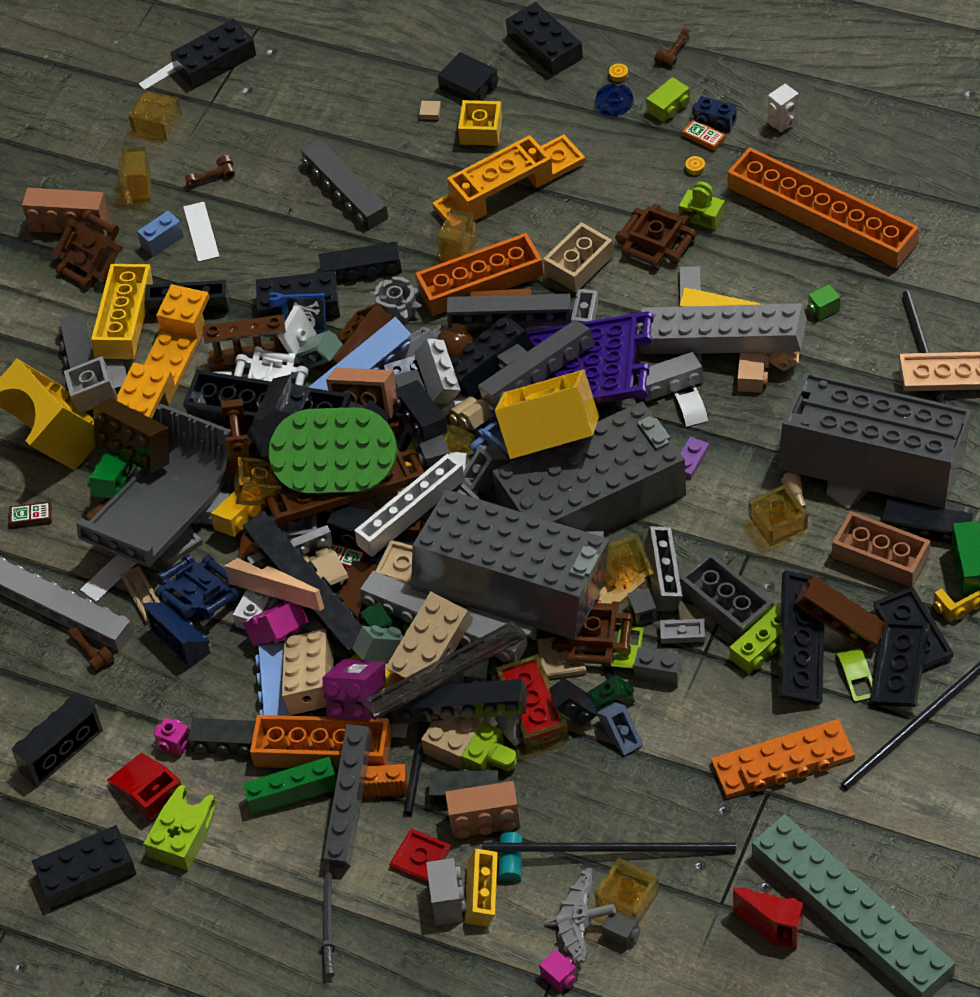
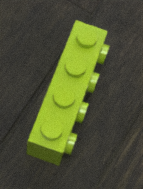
(758, 642)

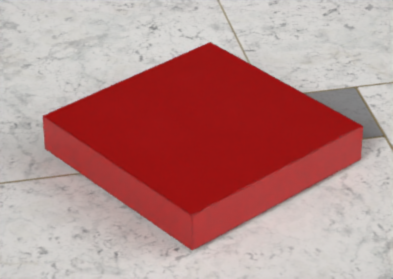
(415, 852)

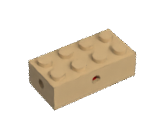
(430, 636)
(304, 664)

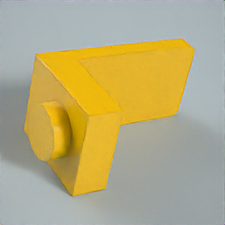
(951, 610)

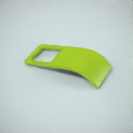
(628, 661)
(855, 668)

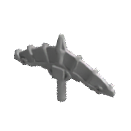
(576, 916)

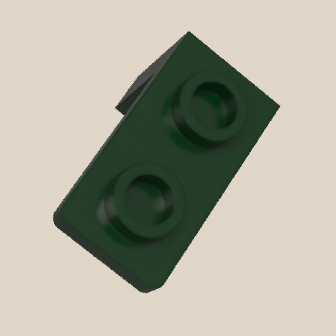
(610, 690)

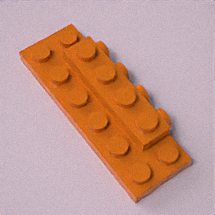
(782, 759)

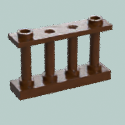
(236, 330)
(237, 444)

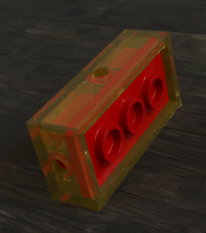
(541, 723)

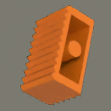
(386, 780)

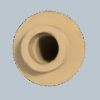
(794, 483)

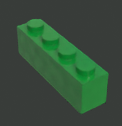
(109, 475)
(290, 785)

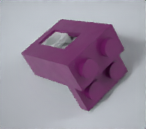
(349, 685)

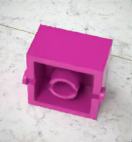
(275, 623)

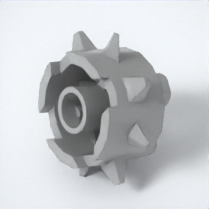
(397, 298)

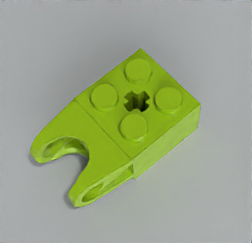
(180, 830)

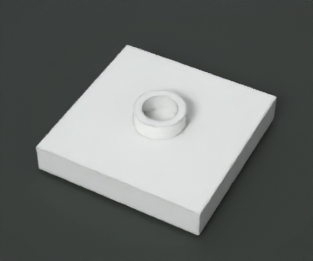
(297, 331)

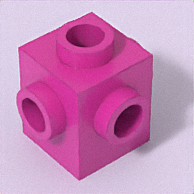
(172, 736)

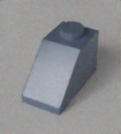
(620, 728)

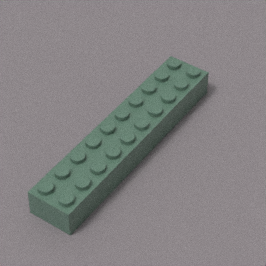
(853, 909)

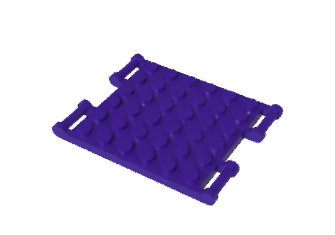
(612, 358)

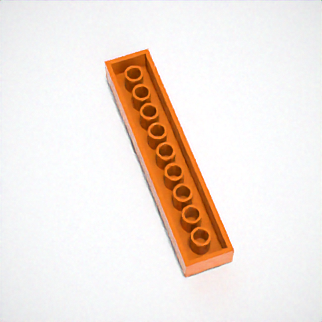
(823, 207)

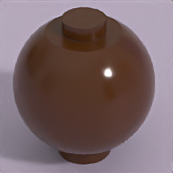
(455, 339)

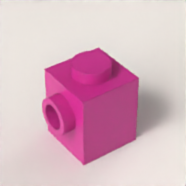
(558, 971)

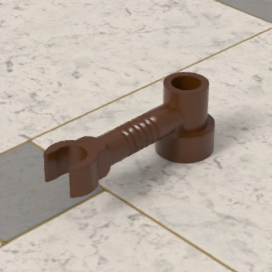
(668, 56)
(225, 168)
(98, 658)

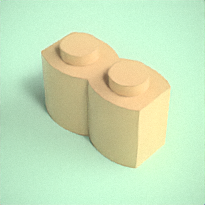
(470, 413)

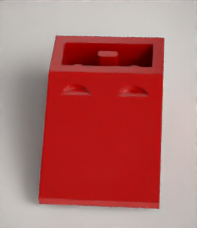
(145, 784)
(771, 916)

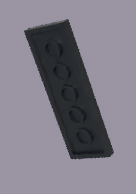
(800, 646)

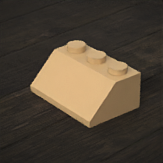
(328, 565)

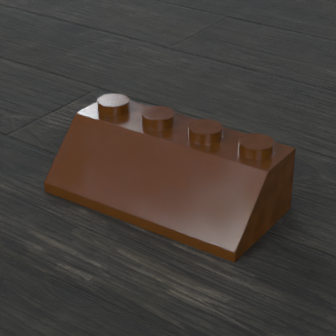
(356, 331)

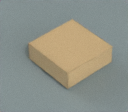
(430, 110)

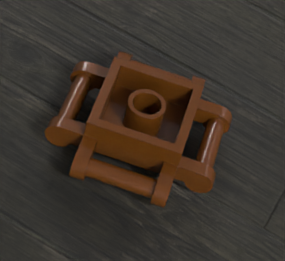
(654, 234)
(87, 249)
(598, 636)

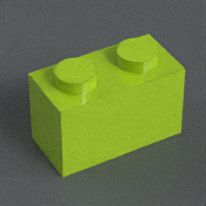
(668, 99)

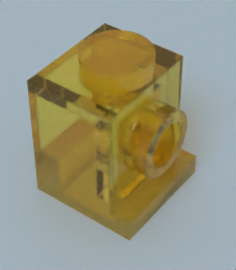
(458, 438)

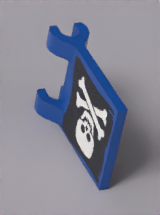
(311, 304)

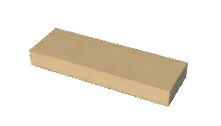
(139, 589)

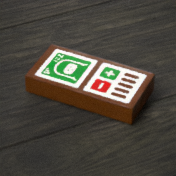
(30, 514)

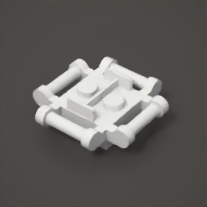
(270, 366)

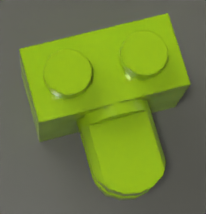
(702, 207)
(488, 750)

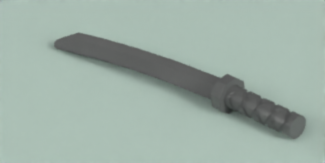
(328, 945)

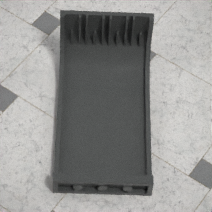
(164, 503)

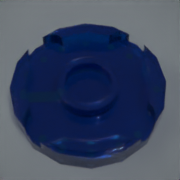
(614, 99)

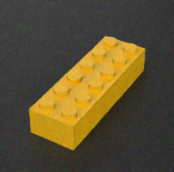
(121, 312)

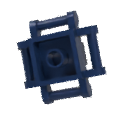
(196, 589)

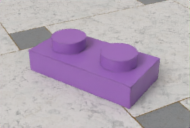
(693, 453)

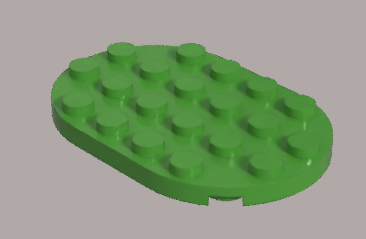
(332, 450)

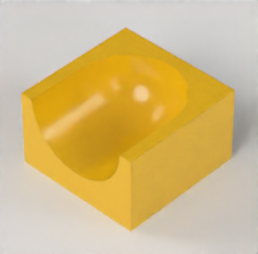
(49, 412)
(547, 414)

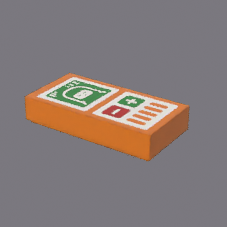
(703, 135)

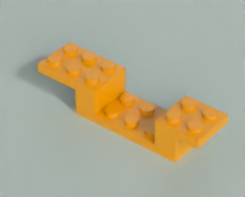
(504, 168)
(179, 335)

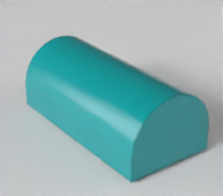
(510, 862)

